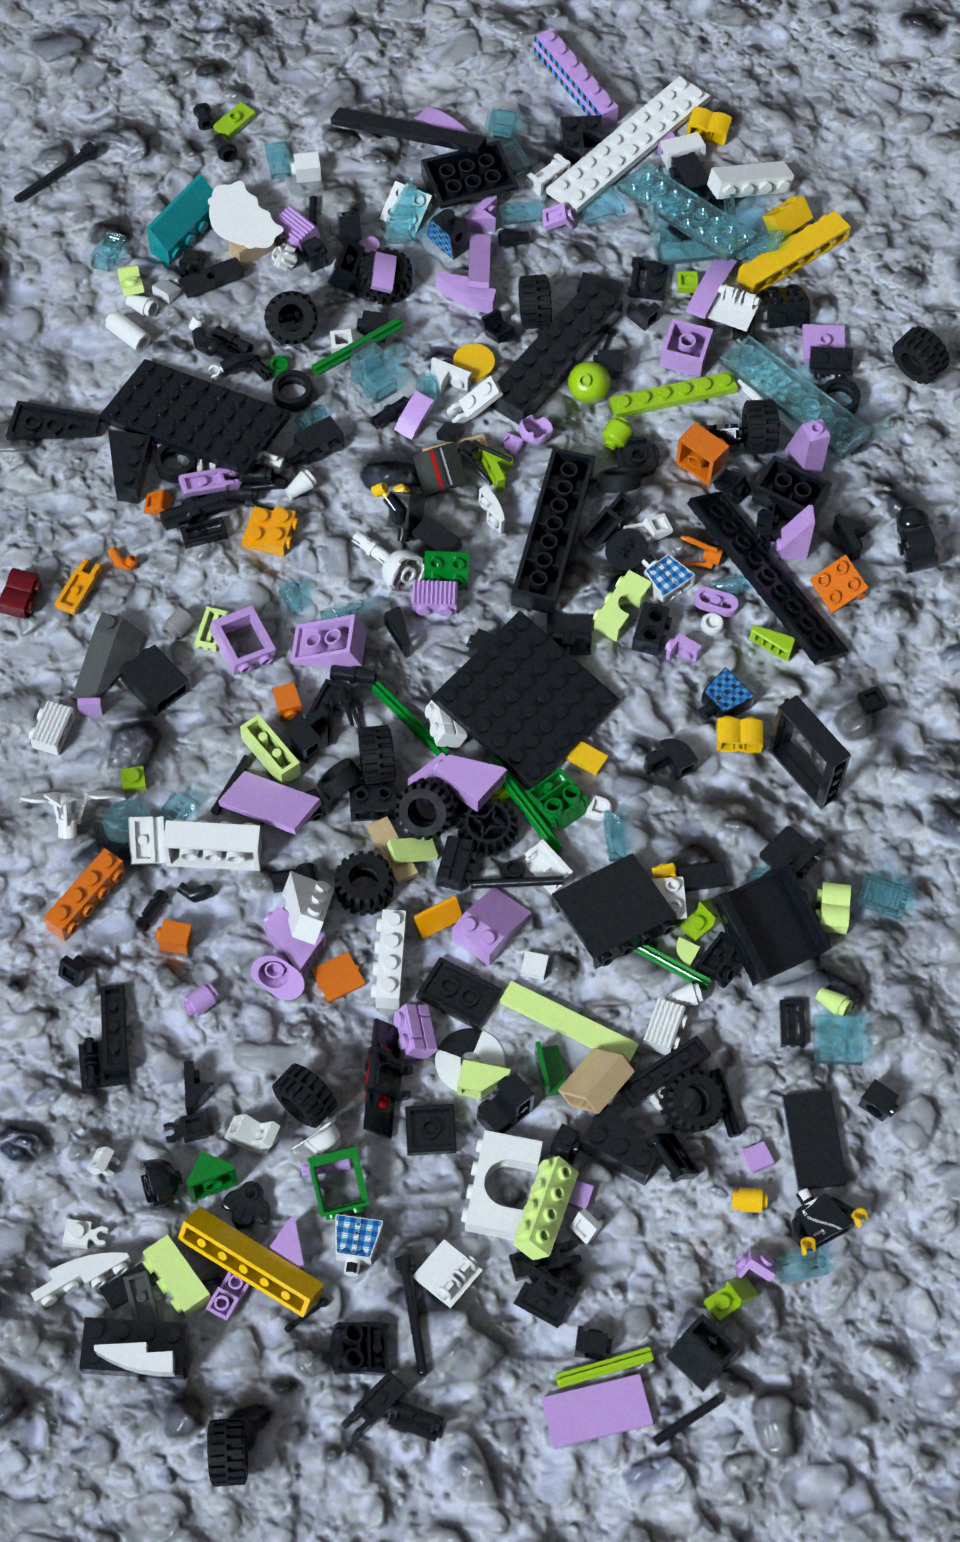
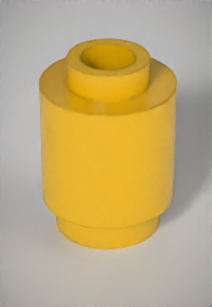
(749, 1200)

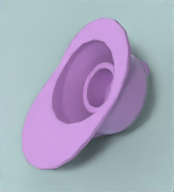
(278, 976)

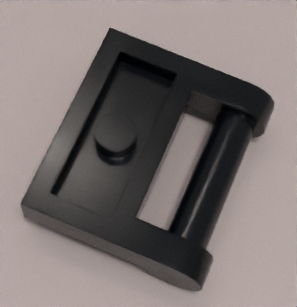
(655, 279)
(673, 1156)

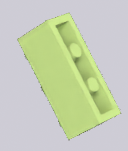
(270, 750)
(175, 1277)

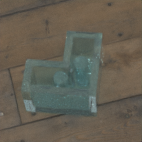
(371, 373)

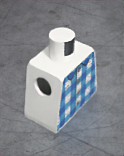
(668, 578)
(356, 1241)

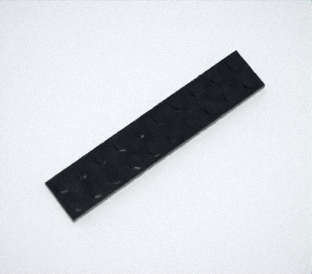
(768, 578)

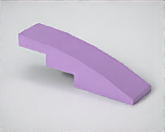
(707, 290)

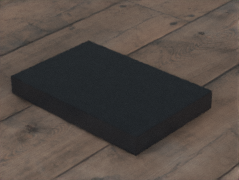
(459, 993)

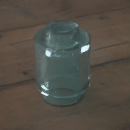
(428, 385)

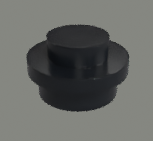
(513, 869)

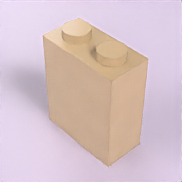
(596, 1080)

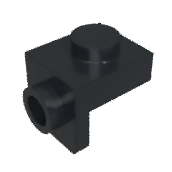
(496, 327)

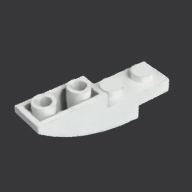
(90, 1270)

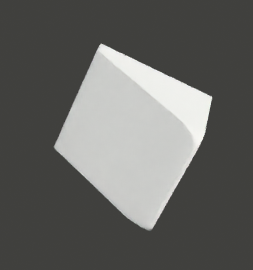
(166, 290)

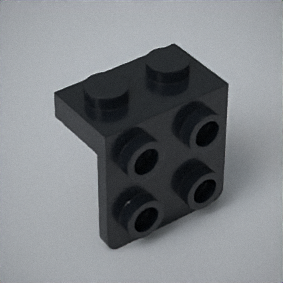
(786, 306)
(795, 845)

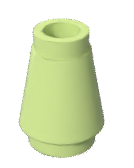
(835, 1002)

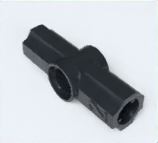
(193, 510)

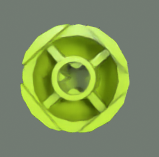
(589, 382)

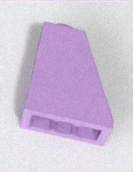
(470, 779)
(298, 952)

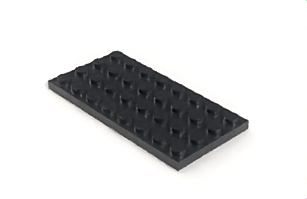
(195, 416)

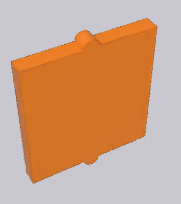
(338, 977)

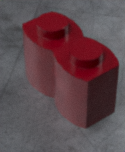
(19, 593)

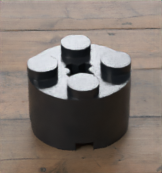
(918, 548)

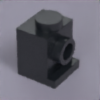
(314, 254)
(566, 1143)
(592, 1344)

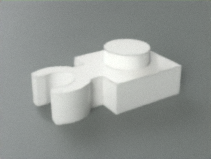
(80, 1233)

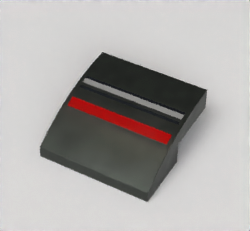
(439, 469)

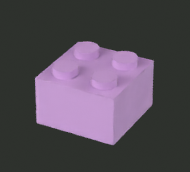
(686, 347)

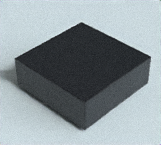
(450, 432)
(872, 700)

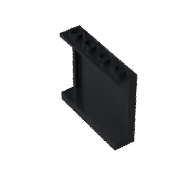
(615, 910)
(771, 924)

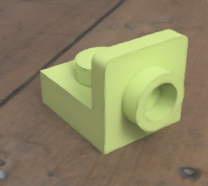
(130, 280)

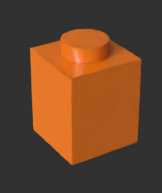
(287, 701)
(174, 937)

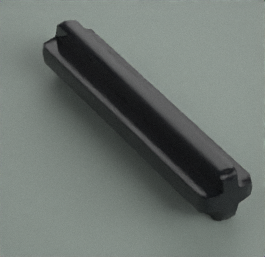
(729, 1117)

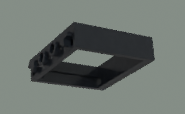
(819, 788)

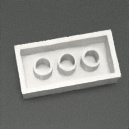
(212, 845)

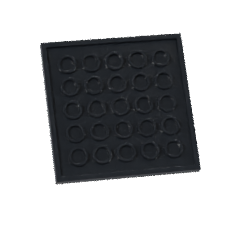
(525, 699)

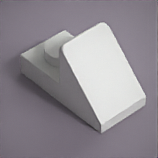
(449, 374)

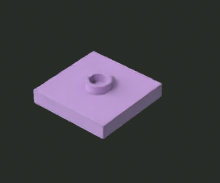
(821, 336)

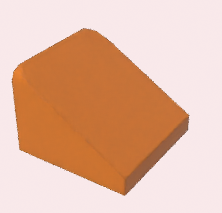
(158, 502)

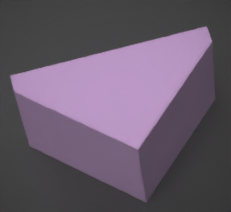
(288, 1244)

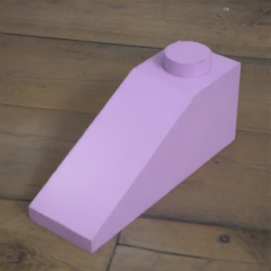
(797, 536)

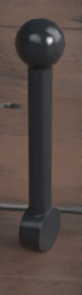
(611, 333)
(323, 1302)

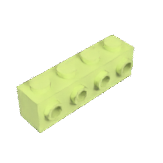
(545, 1208)

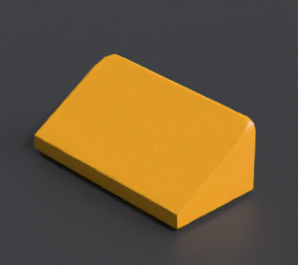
(437, 917)

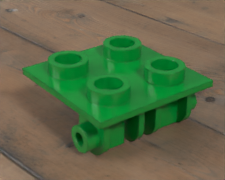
(447, 567)

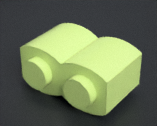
(834, 907)

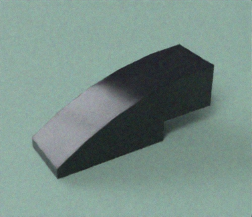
(609, 521)

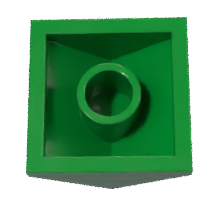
(210, 1177)

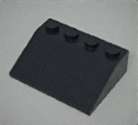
(468, 176)

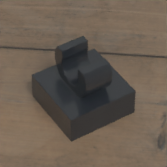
(72, 970)

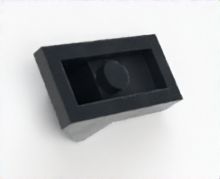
(849, 533)
(195, 1092)

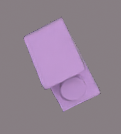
(482, 216)

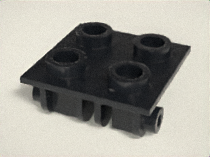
(571, 632)
(92, 1067)

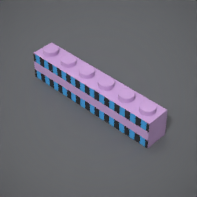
(575, 77)

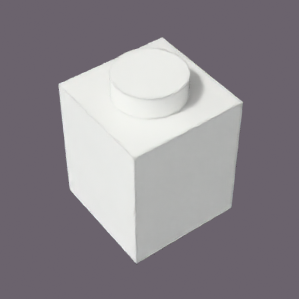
(306, 167)

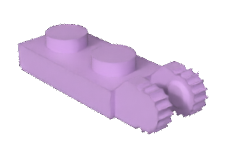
(208, 482)

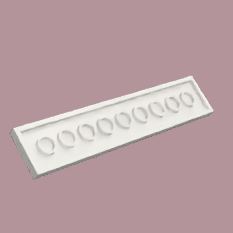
(627, 144)

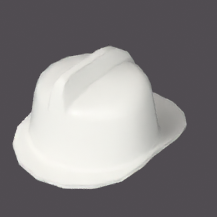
(324, 1139)

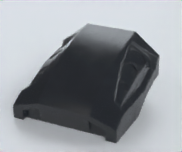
(359, 1348)

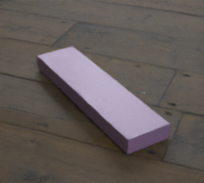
(479, 261)

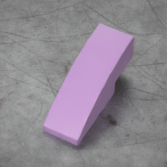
(457, 289)

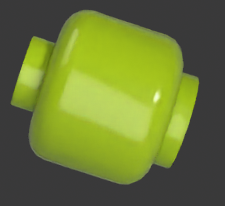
(616, 433)

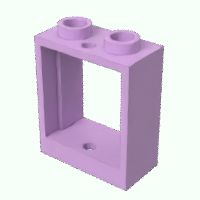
(235, 621)

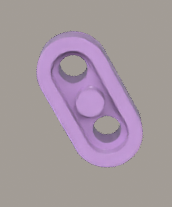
(717, 600)

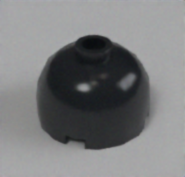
(160, 1182)

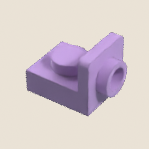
(558, 216)
(684, 646)

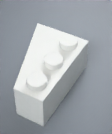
(307, 905)

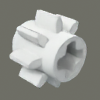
(284, 256)

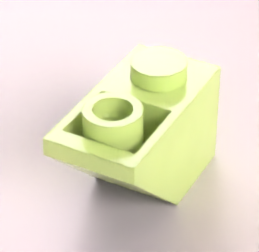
(480, 1079)

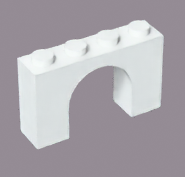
(497, 1152)

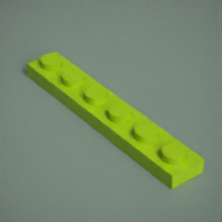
(673, 394)

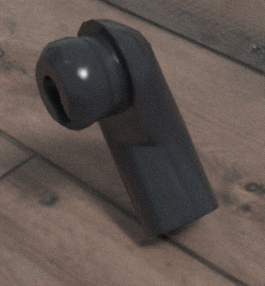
(197, 893)

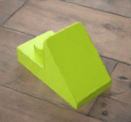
(496, 469)
(700, 921)
(730, 1298)

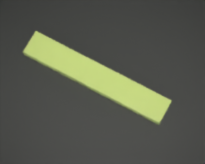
(566, 1021)

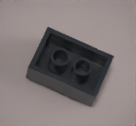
(790, 489)

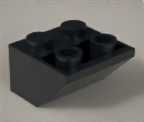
(703, 1352)

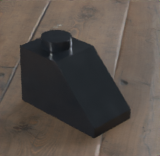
(349, 226)

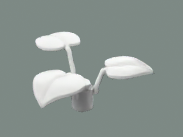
(67, 822)

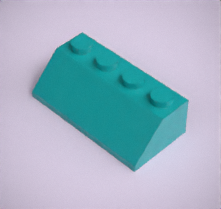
(180, 221)

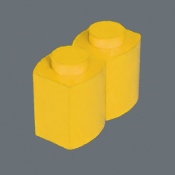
(710, 125)
(739, 734)

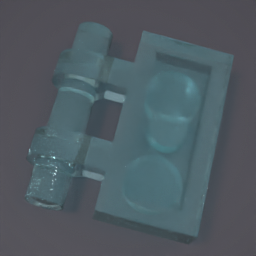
(767, 242)

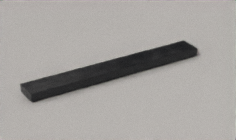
(408, 130)

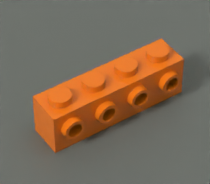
(84, 894)

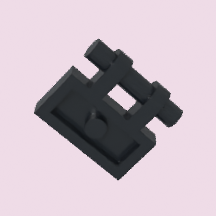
(542, 1304)

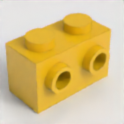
(789, 216)

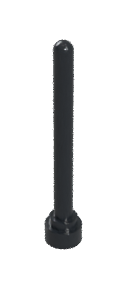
(87, 152)
(405, 1266)

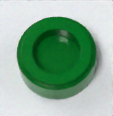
(278, 365)

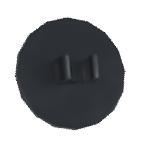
(626, 549)

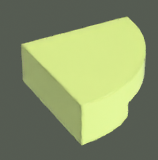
(686, 951)

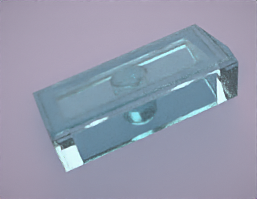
(613, 836)

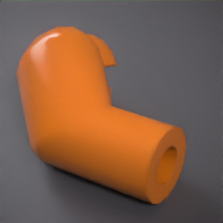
(126, 563)

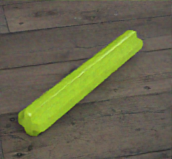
(604, 1367)

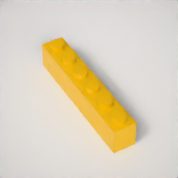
(793, 253)
(251, 1261)

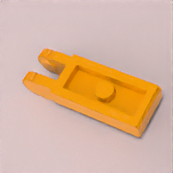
(78, 587)

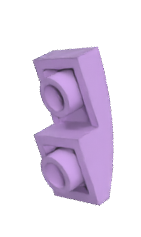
(383, 272)
(413, 415)
(228, 1296)

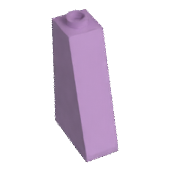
(809, 447)

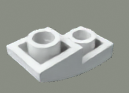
(495, 514)

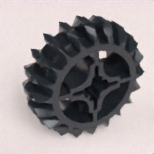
(503, 834)

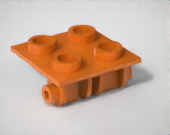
(839, 584)

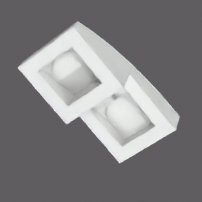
(653, 527)

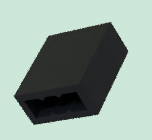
(154, 679)

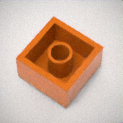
(702, 453)

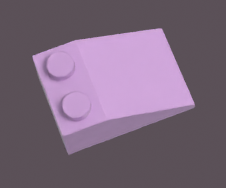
(330, 643)
(489, 925)

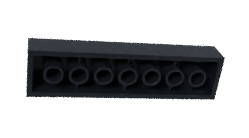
(557, 352)
(553, 531)

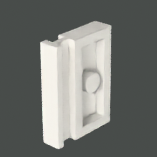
(146, 840)

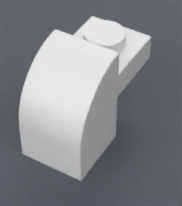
(251, 1134)

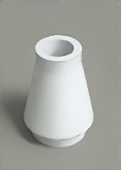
(144, 305)
(302, 483)
(686, 995)

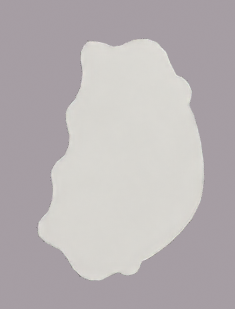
(239, 218)

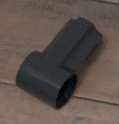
(280, 878)

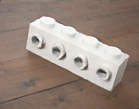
(750, 179)
(390, 959)

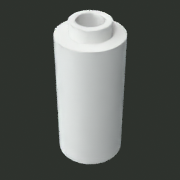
(127, 331)

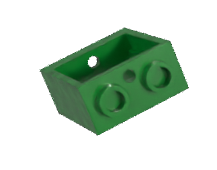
(333, 1156)

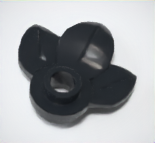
(246, 1208)

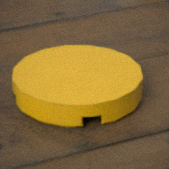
(475, 359)

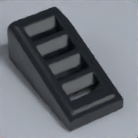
(396, 627)

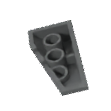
(110, 647)

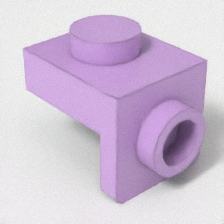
(759, 1263)

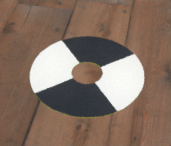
(463, 1041)

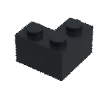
(577, 134)
(509, 1106)

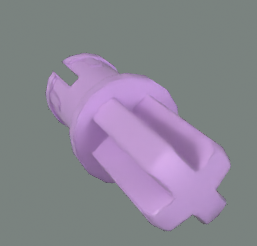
(326, 1168)

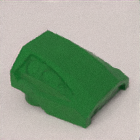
(558, 799)

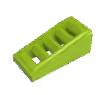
(773, 641)

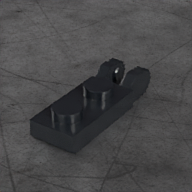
(522, 1264)
(376, 1404)

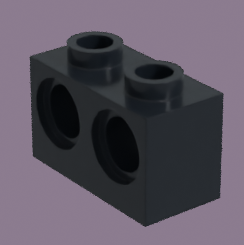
(648, 628)

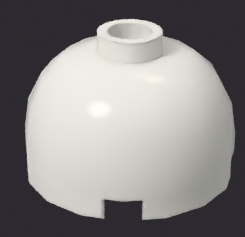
(401, 569)

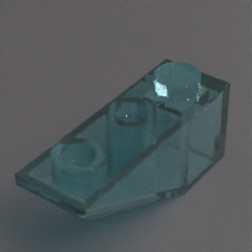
(399, 220)

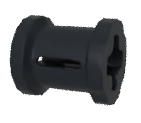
(205, 120)

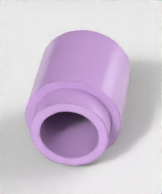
(200, 999)

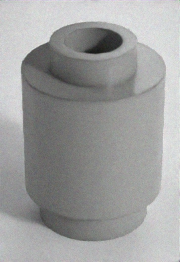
(178, 623)

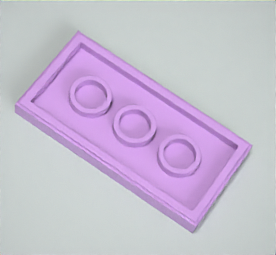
(270, 802)
(596, 1411)

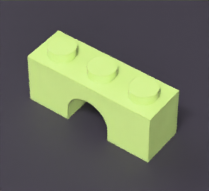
(629, 590)

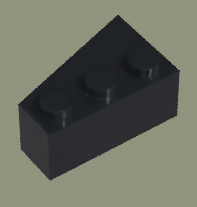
(130, 463)

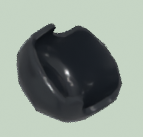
(911, 517)

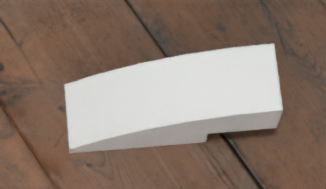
(138, 1359)

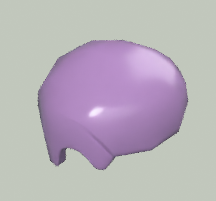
(535, 430)

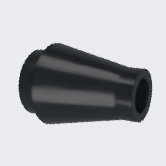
(226, 150)
(511, 237)

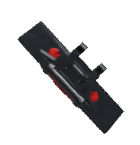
(384, 1079)

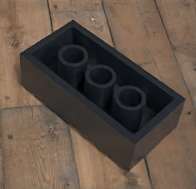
(158, 1336)

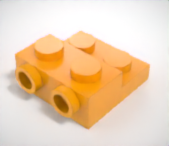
(270, 530)

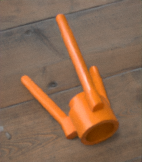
(711, 554)

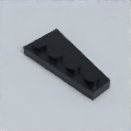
(48, 422)

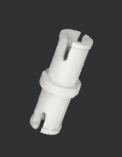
(370, 546)

